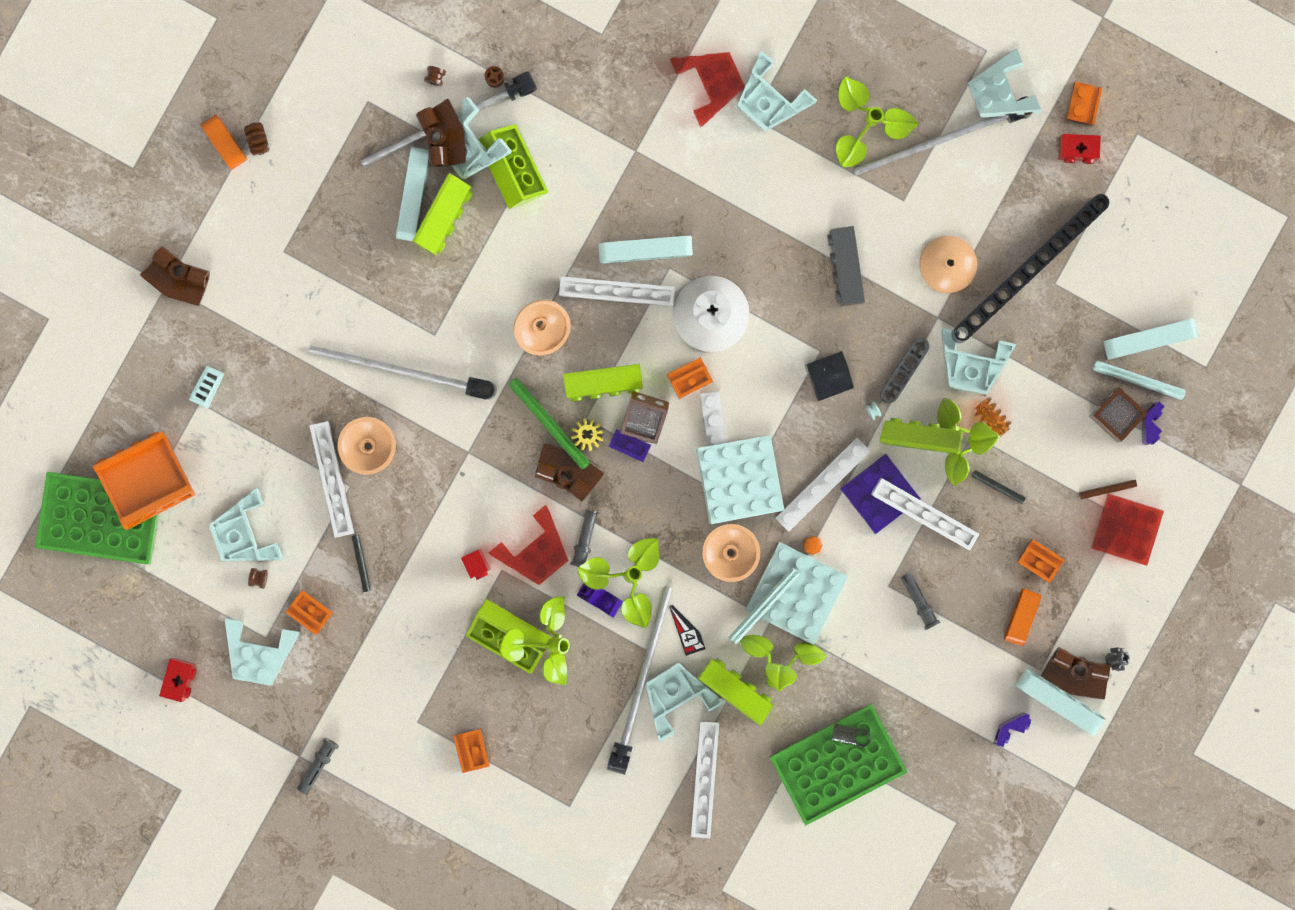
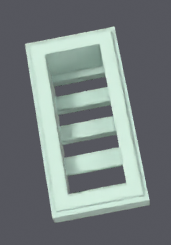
(197, 390)

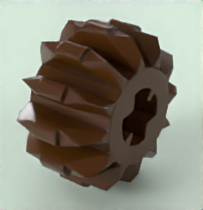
(256, 138)

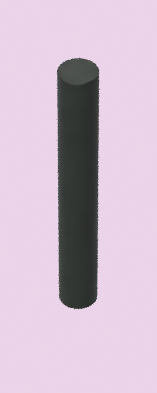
(999, 487)
(361, 563)

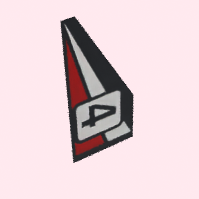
(688, 634)

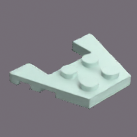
(993, 92)
(764, 103)
(476, 154)
(970, 371)
(234, 535)
(254, 661)
(671, 691)

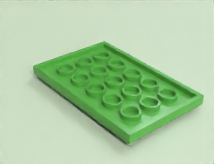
(82, 521)
(831, 773)

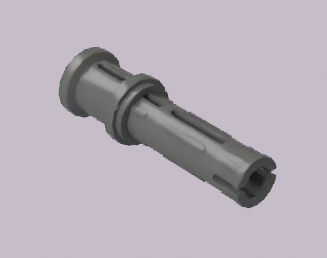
(582, 548)
(924, 610)
(321, 758)

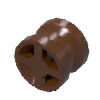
(492, 73)
(434, 76)
(257, 578)

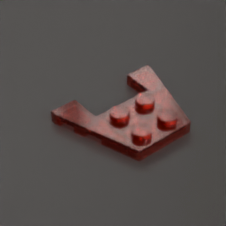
(718, 78)
(539, 558)

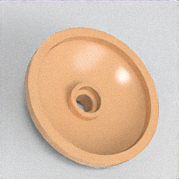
(940, 275)
(548, 335)
(353, 441)
(745, 555)

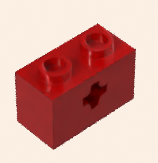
(1089, 144)
(476, 564)
(170, 687)

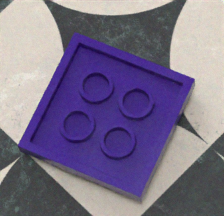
(873, 510)

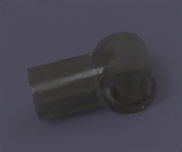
(848, 735)

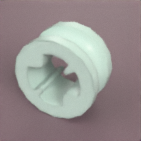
(873, 410)

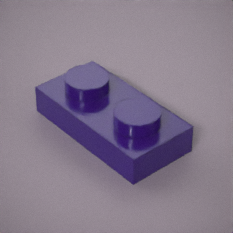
(630, 446)

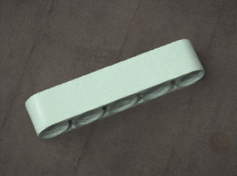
(413, 194)
(645, 249)
(1150, 339)
(1060, 702)

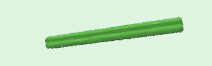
(549, 423)

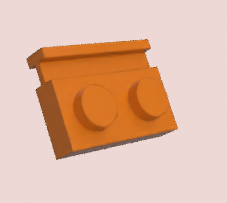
(1084, 103)
(689, 378)
(1040, 561)
(309, 612)
(471, 750)

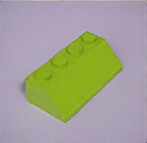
(516, 172)
(443, 214)
(603, 381)
(922, 437)
(492, 624)
(735, 691)

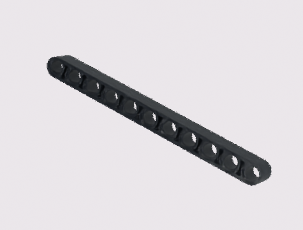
(1038, 264)

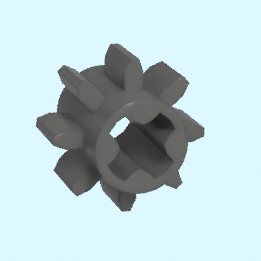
(1117, 658)

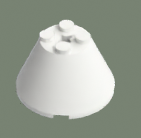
(699, 327)

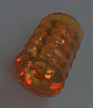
(992, 416)

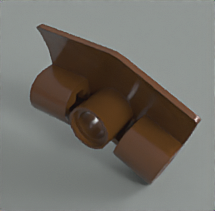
(451, 145)
(162, 275)
(557, 462)
(1063, 673)

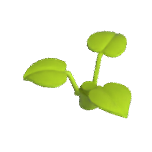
(897, 122)
(981, 440)
(645, 555)
(554, 668)
(779, 675)

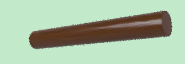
(1108, 489)

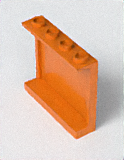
(143, 480)

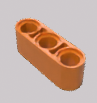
(223, 142)
(1022, 617)

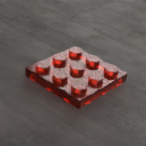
(1127, 529)

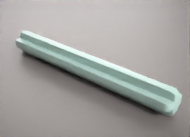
(1139, 380)
(764, 605)

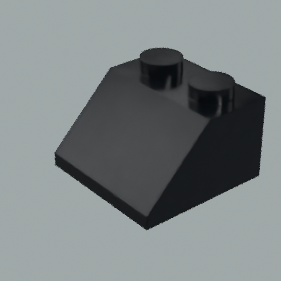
(829, 376)

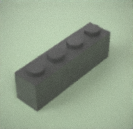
(847, 266)

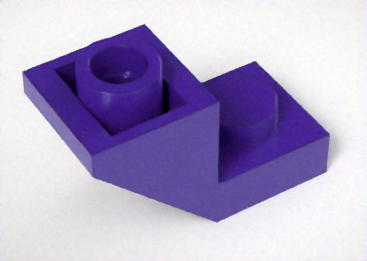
(1150, 431)
(601, 599)
(1017, 723)

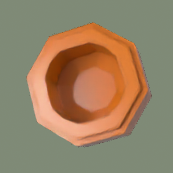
(812, 545)

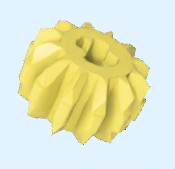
(587, 427)

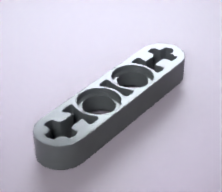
(907, 372)

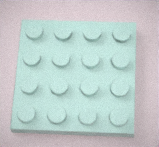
(740, 479)
(806, 601)

